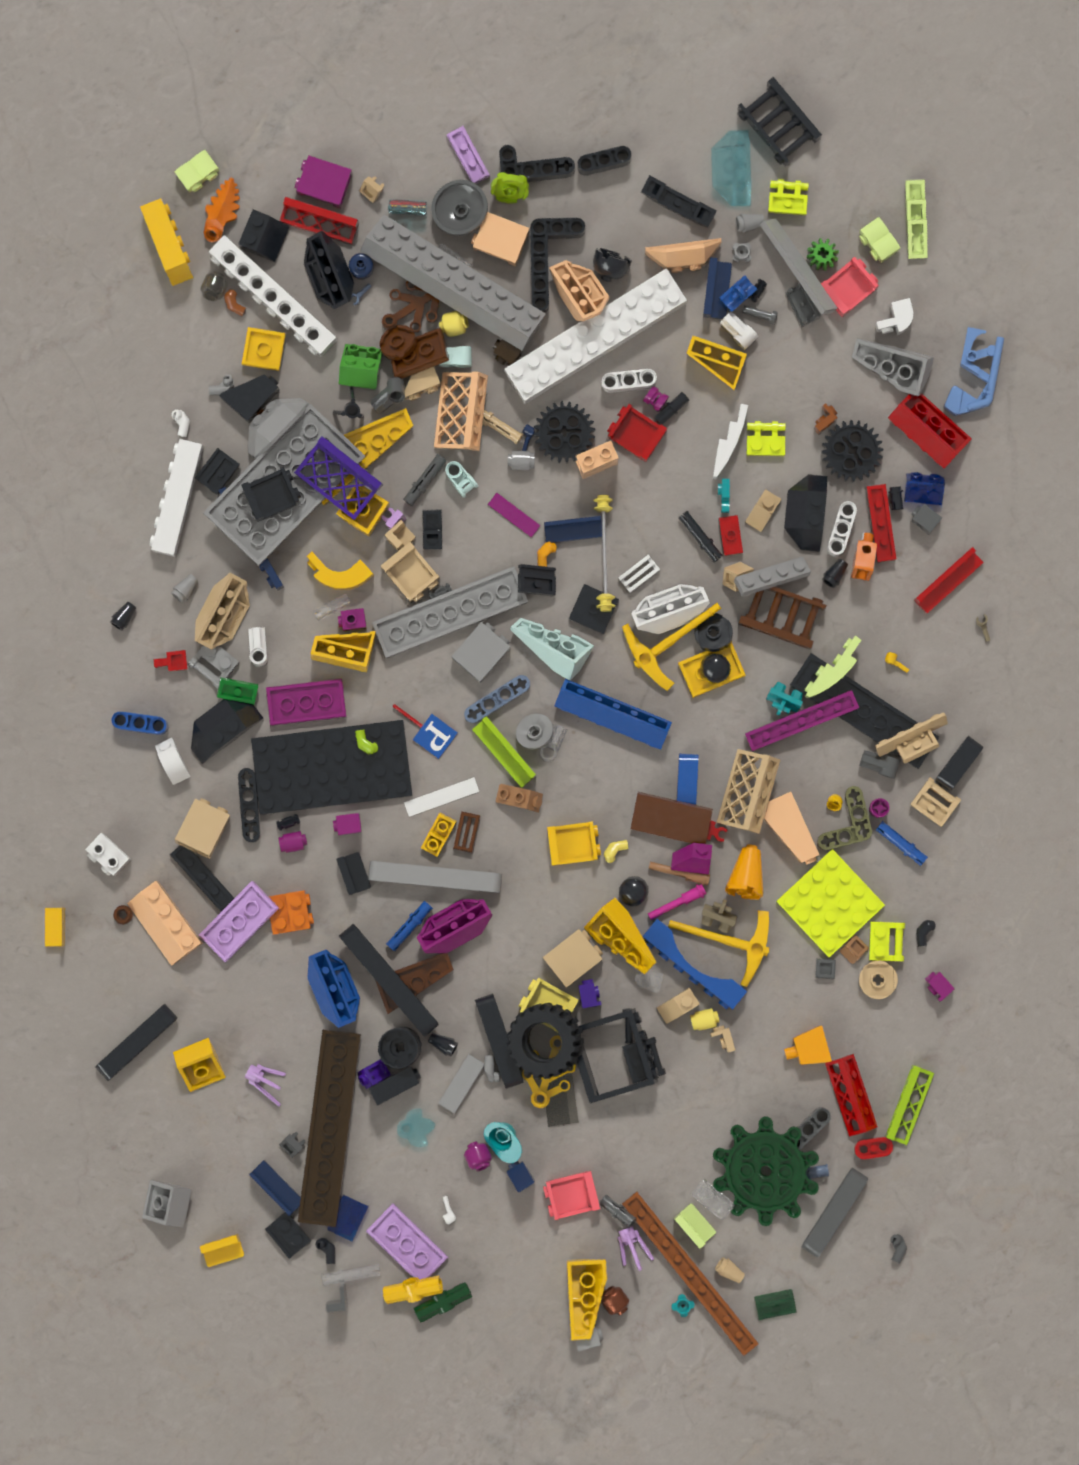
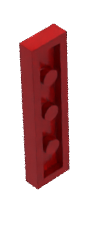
(881, 522)

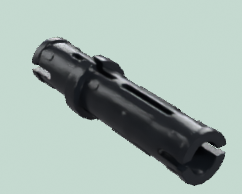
(705, 543)

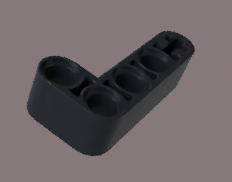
(537, 166)

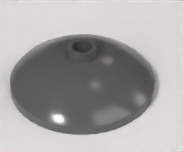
(452, 199)

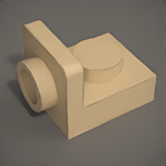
(726, 1041)

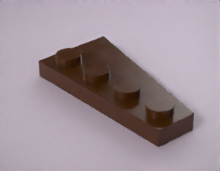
(419, 977)

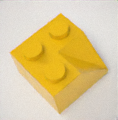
(370, 515)

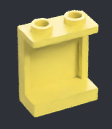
(542, 993)

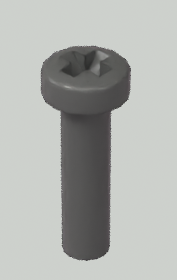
(761, 314)

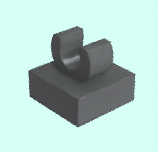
(291, 1146)

